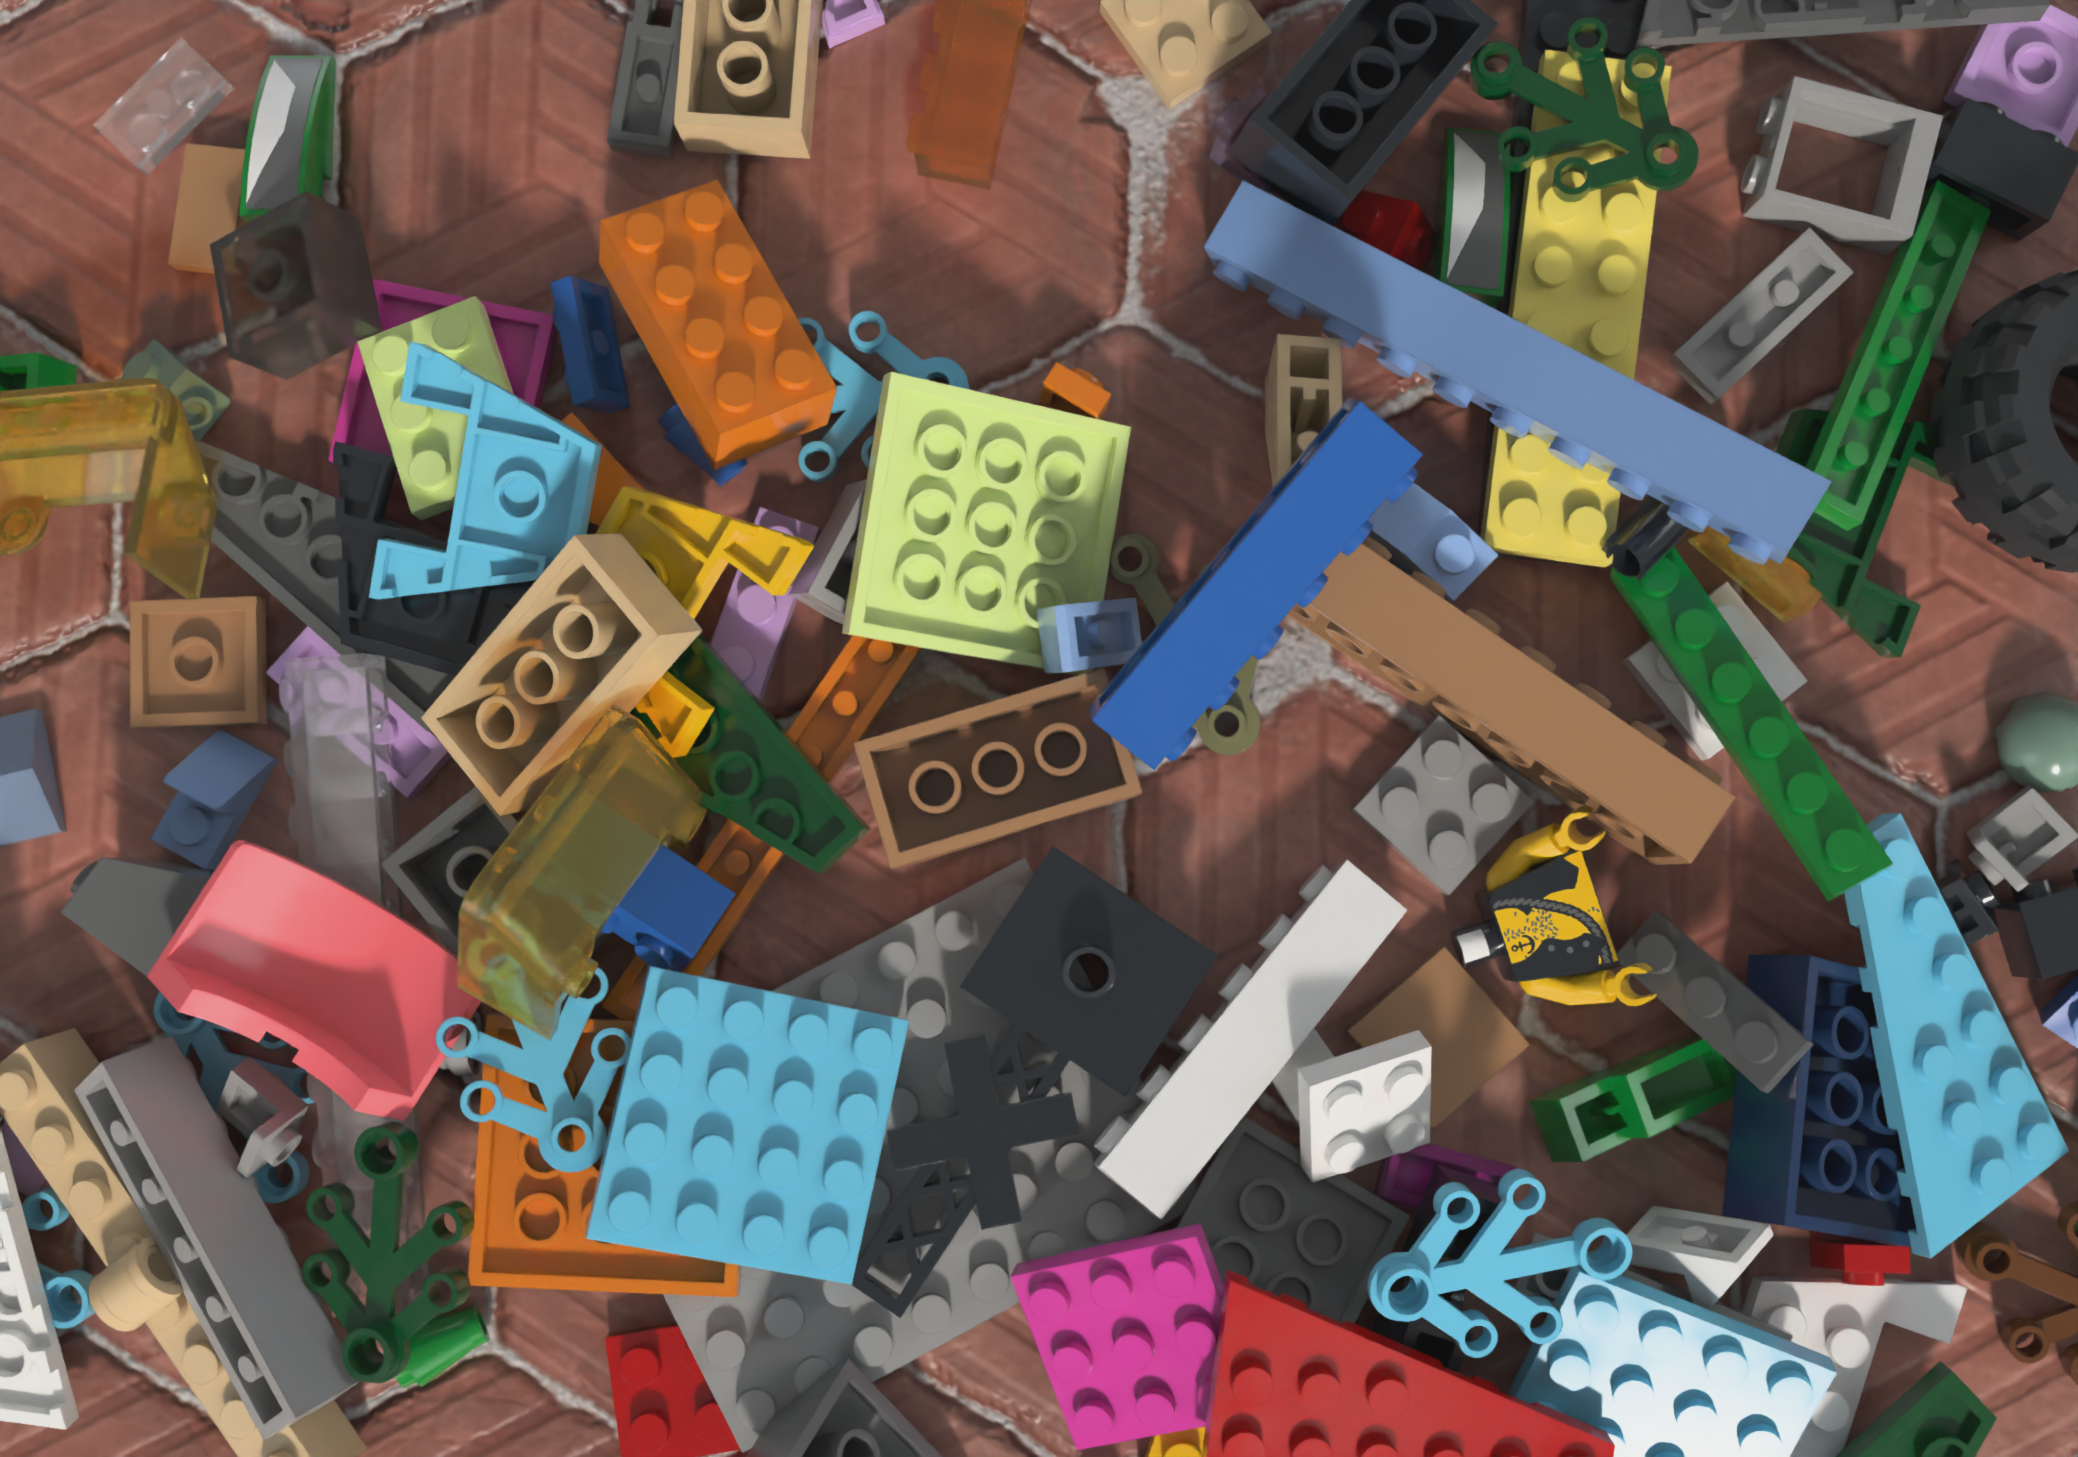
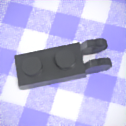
(647, 84)

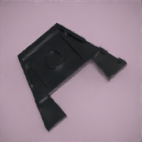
(420, 629)

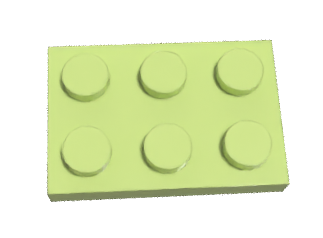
(425, 439)

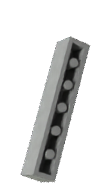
(216, 1234)

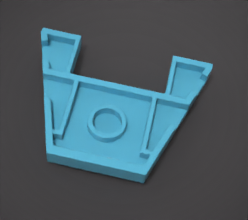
(518, 490)

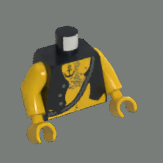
(1548, 921)

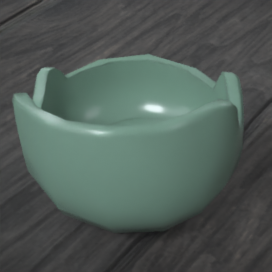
(2040, 742)

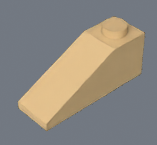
(1300, 396)

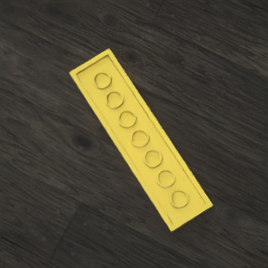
(1584, 286)

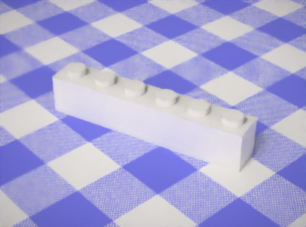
(1248, 1037)

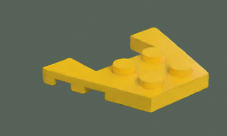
(688, 554)

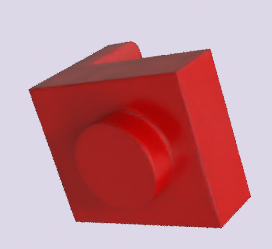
(1390, 226)
(1858, 1259)

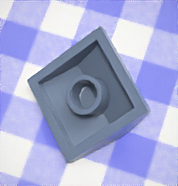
(27, 780)

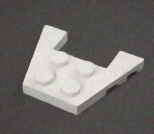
(1846, 1326)

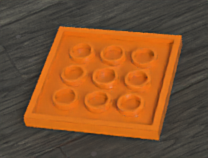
(536, 1216)

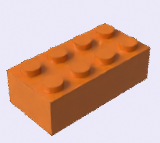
(715, 323)

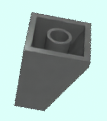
(134, 904)

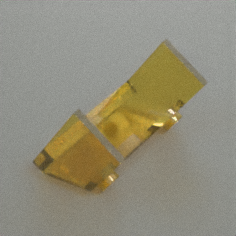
(105, 448)
(568, 868)

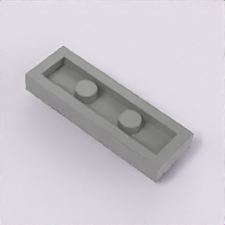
(1760, 316)

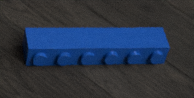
(1255, 582)

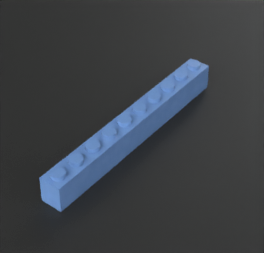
(1516, 374)

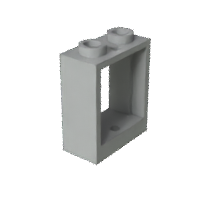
(1910, 143)

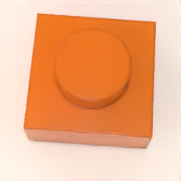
(1074, 392)

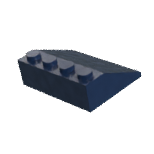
(1820, 1139)

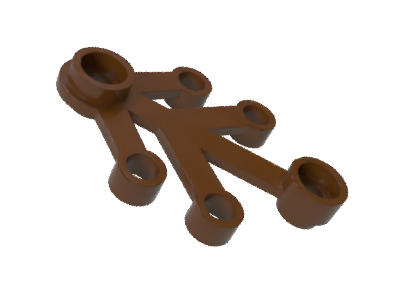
(2047, 1327)

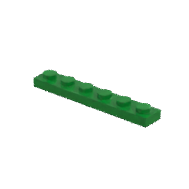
(1894, 352)
(1754, 726)

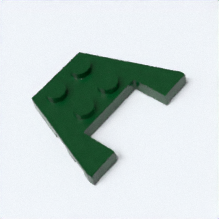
(1839, 557)

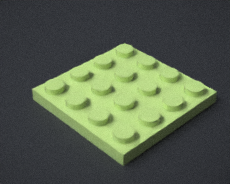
(980, 520)

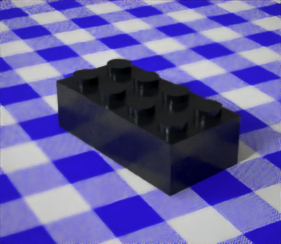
(1357, 98)

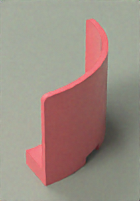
(319, 970)

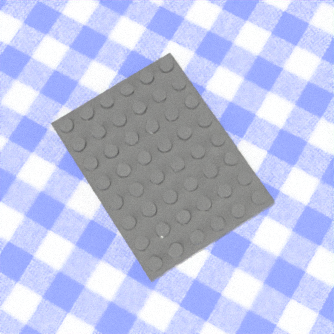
(794, 1328)

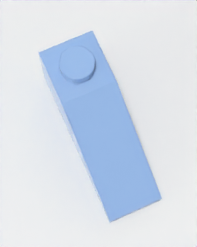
(1430, 540)

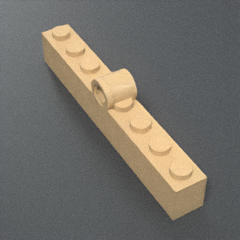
(137, 1280)

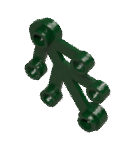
(1590, 119)
(380, 1259)

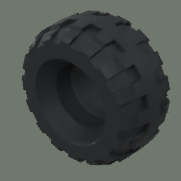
(2000, 426)

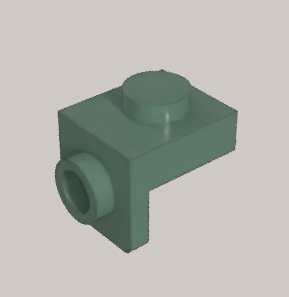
(199, 398)

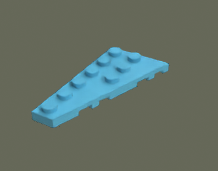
(1943, 1054)

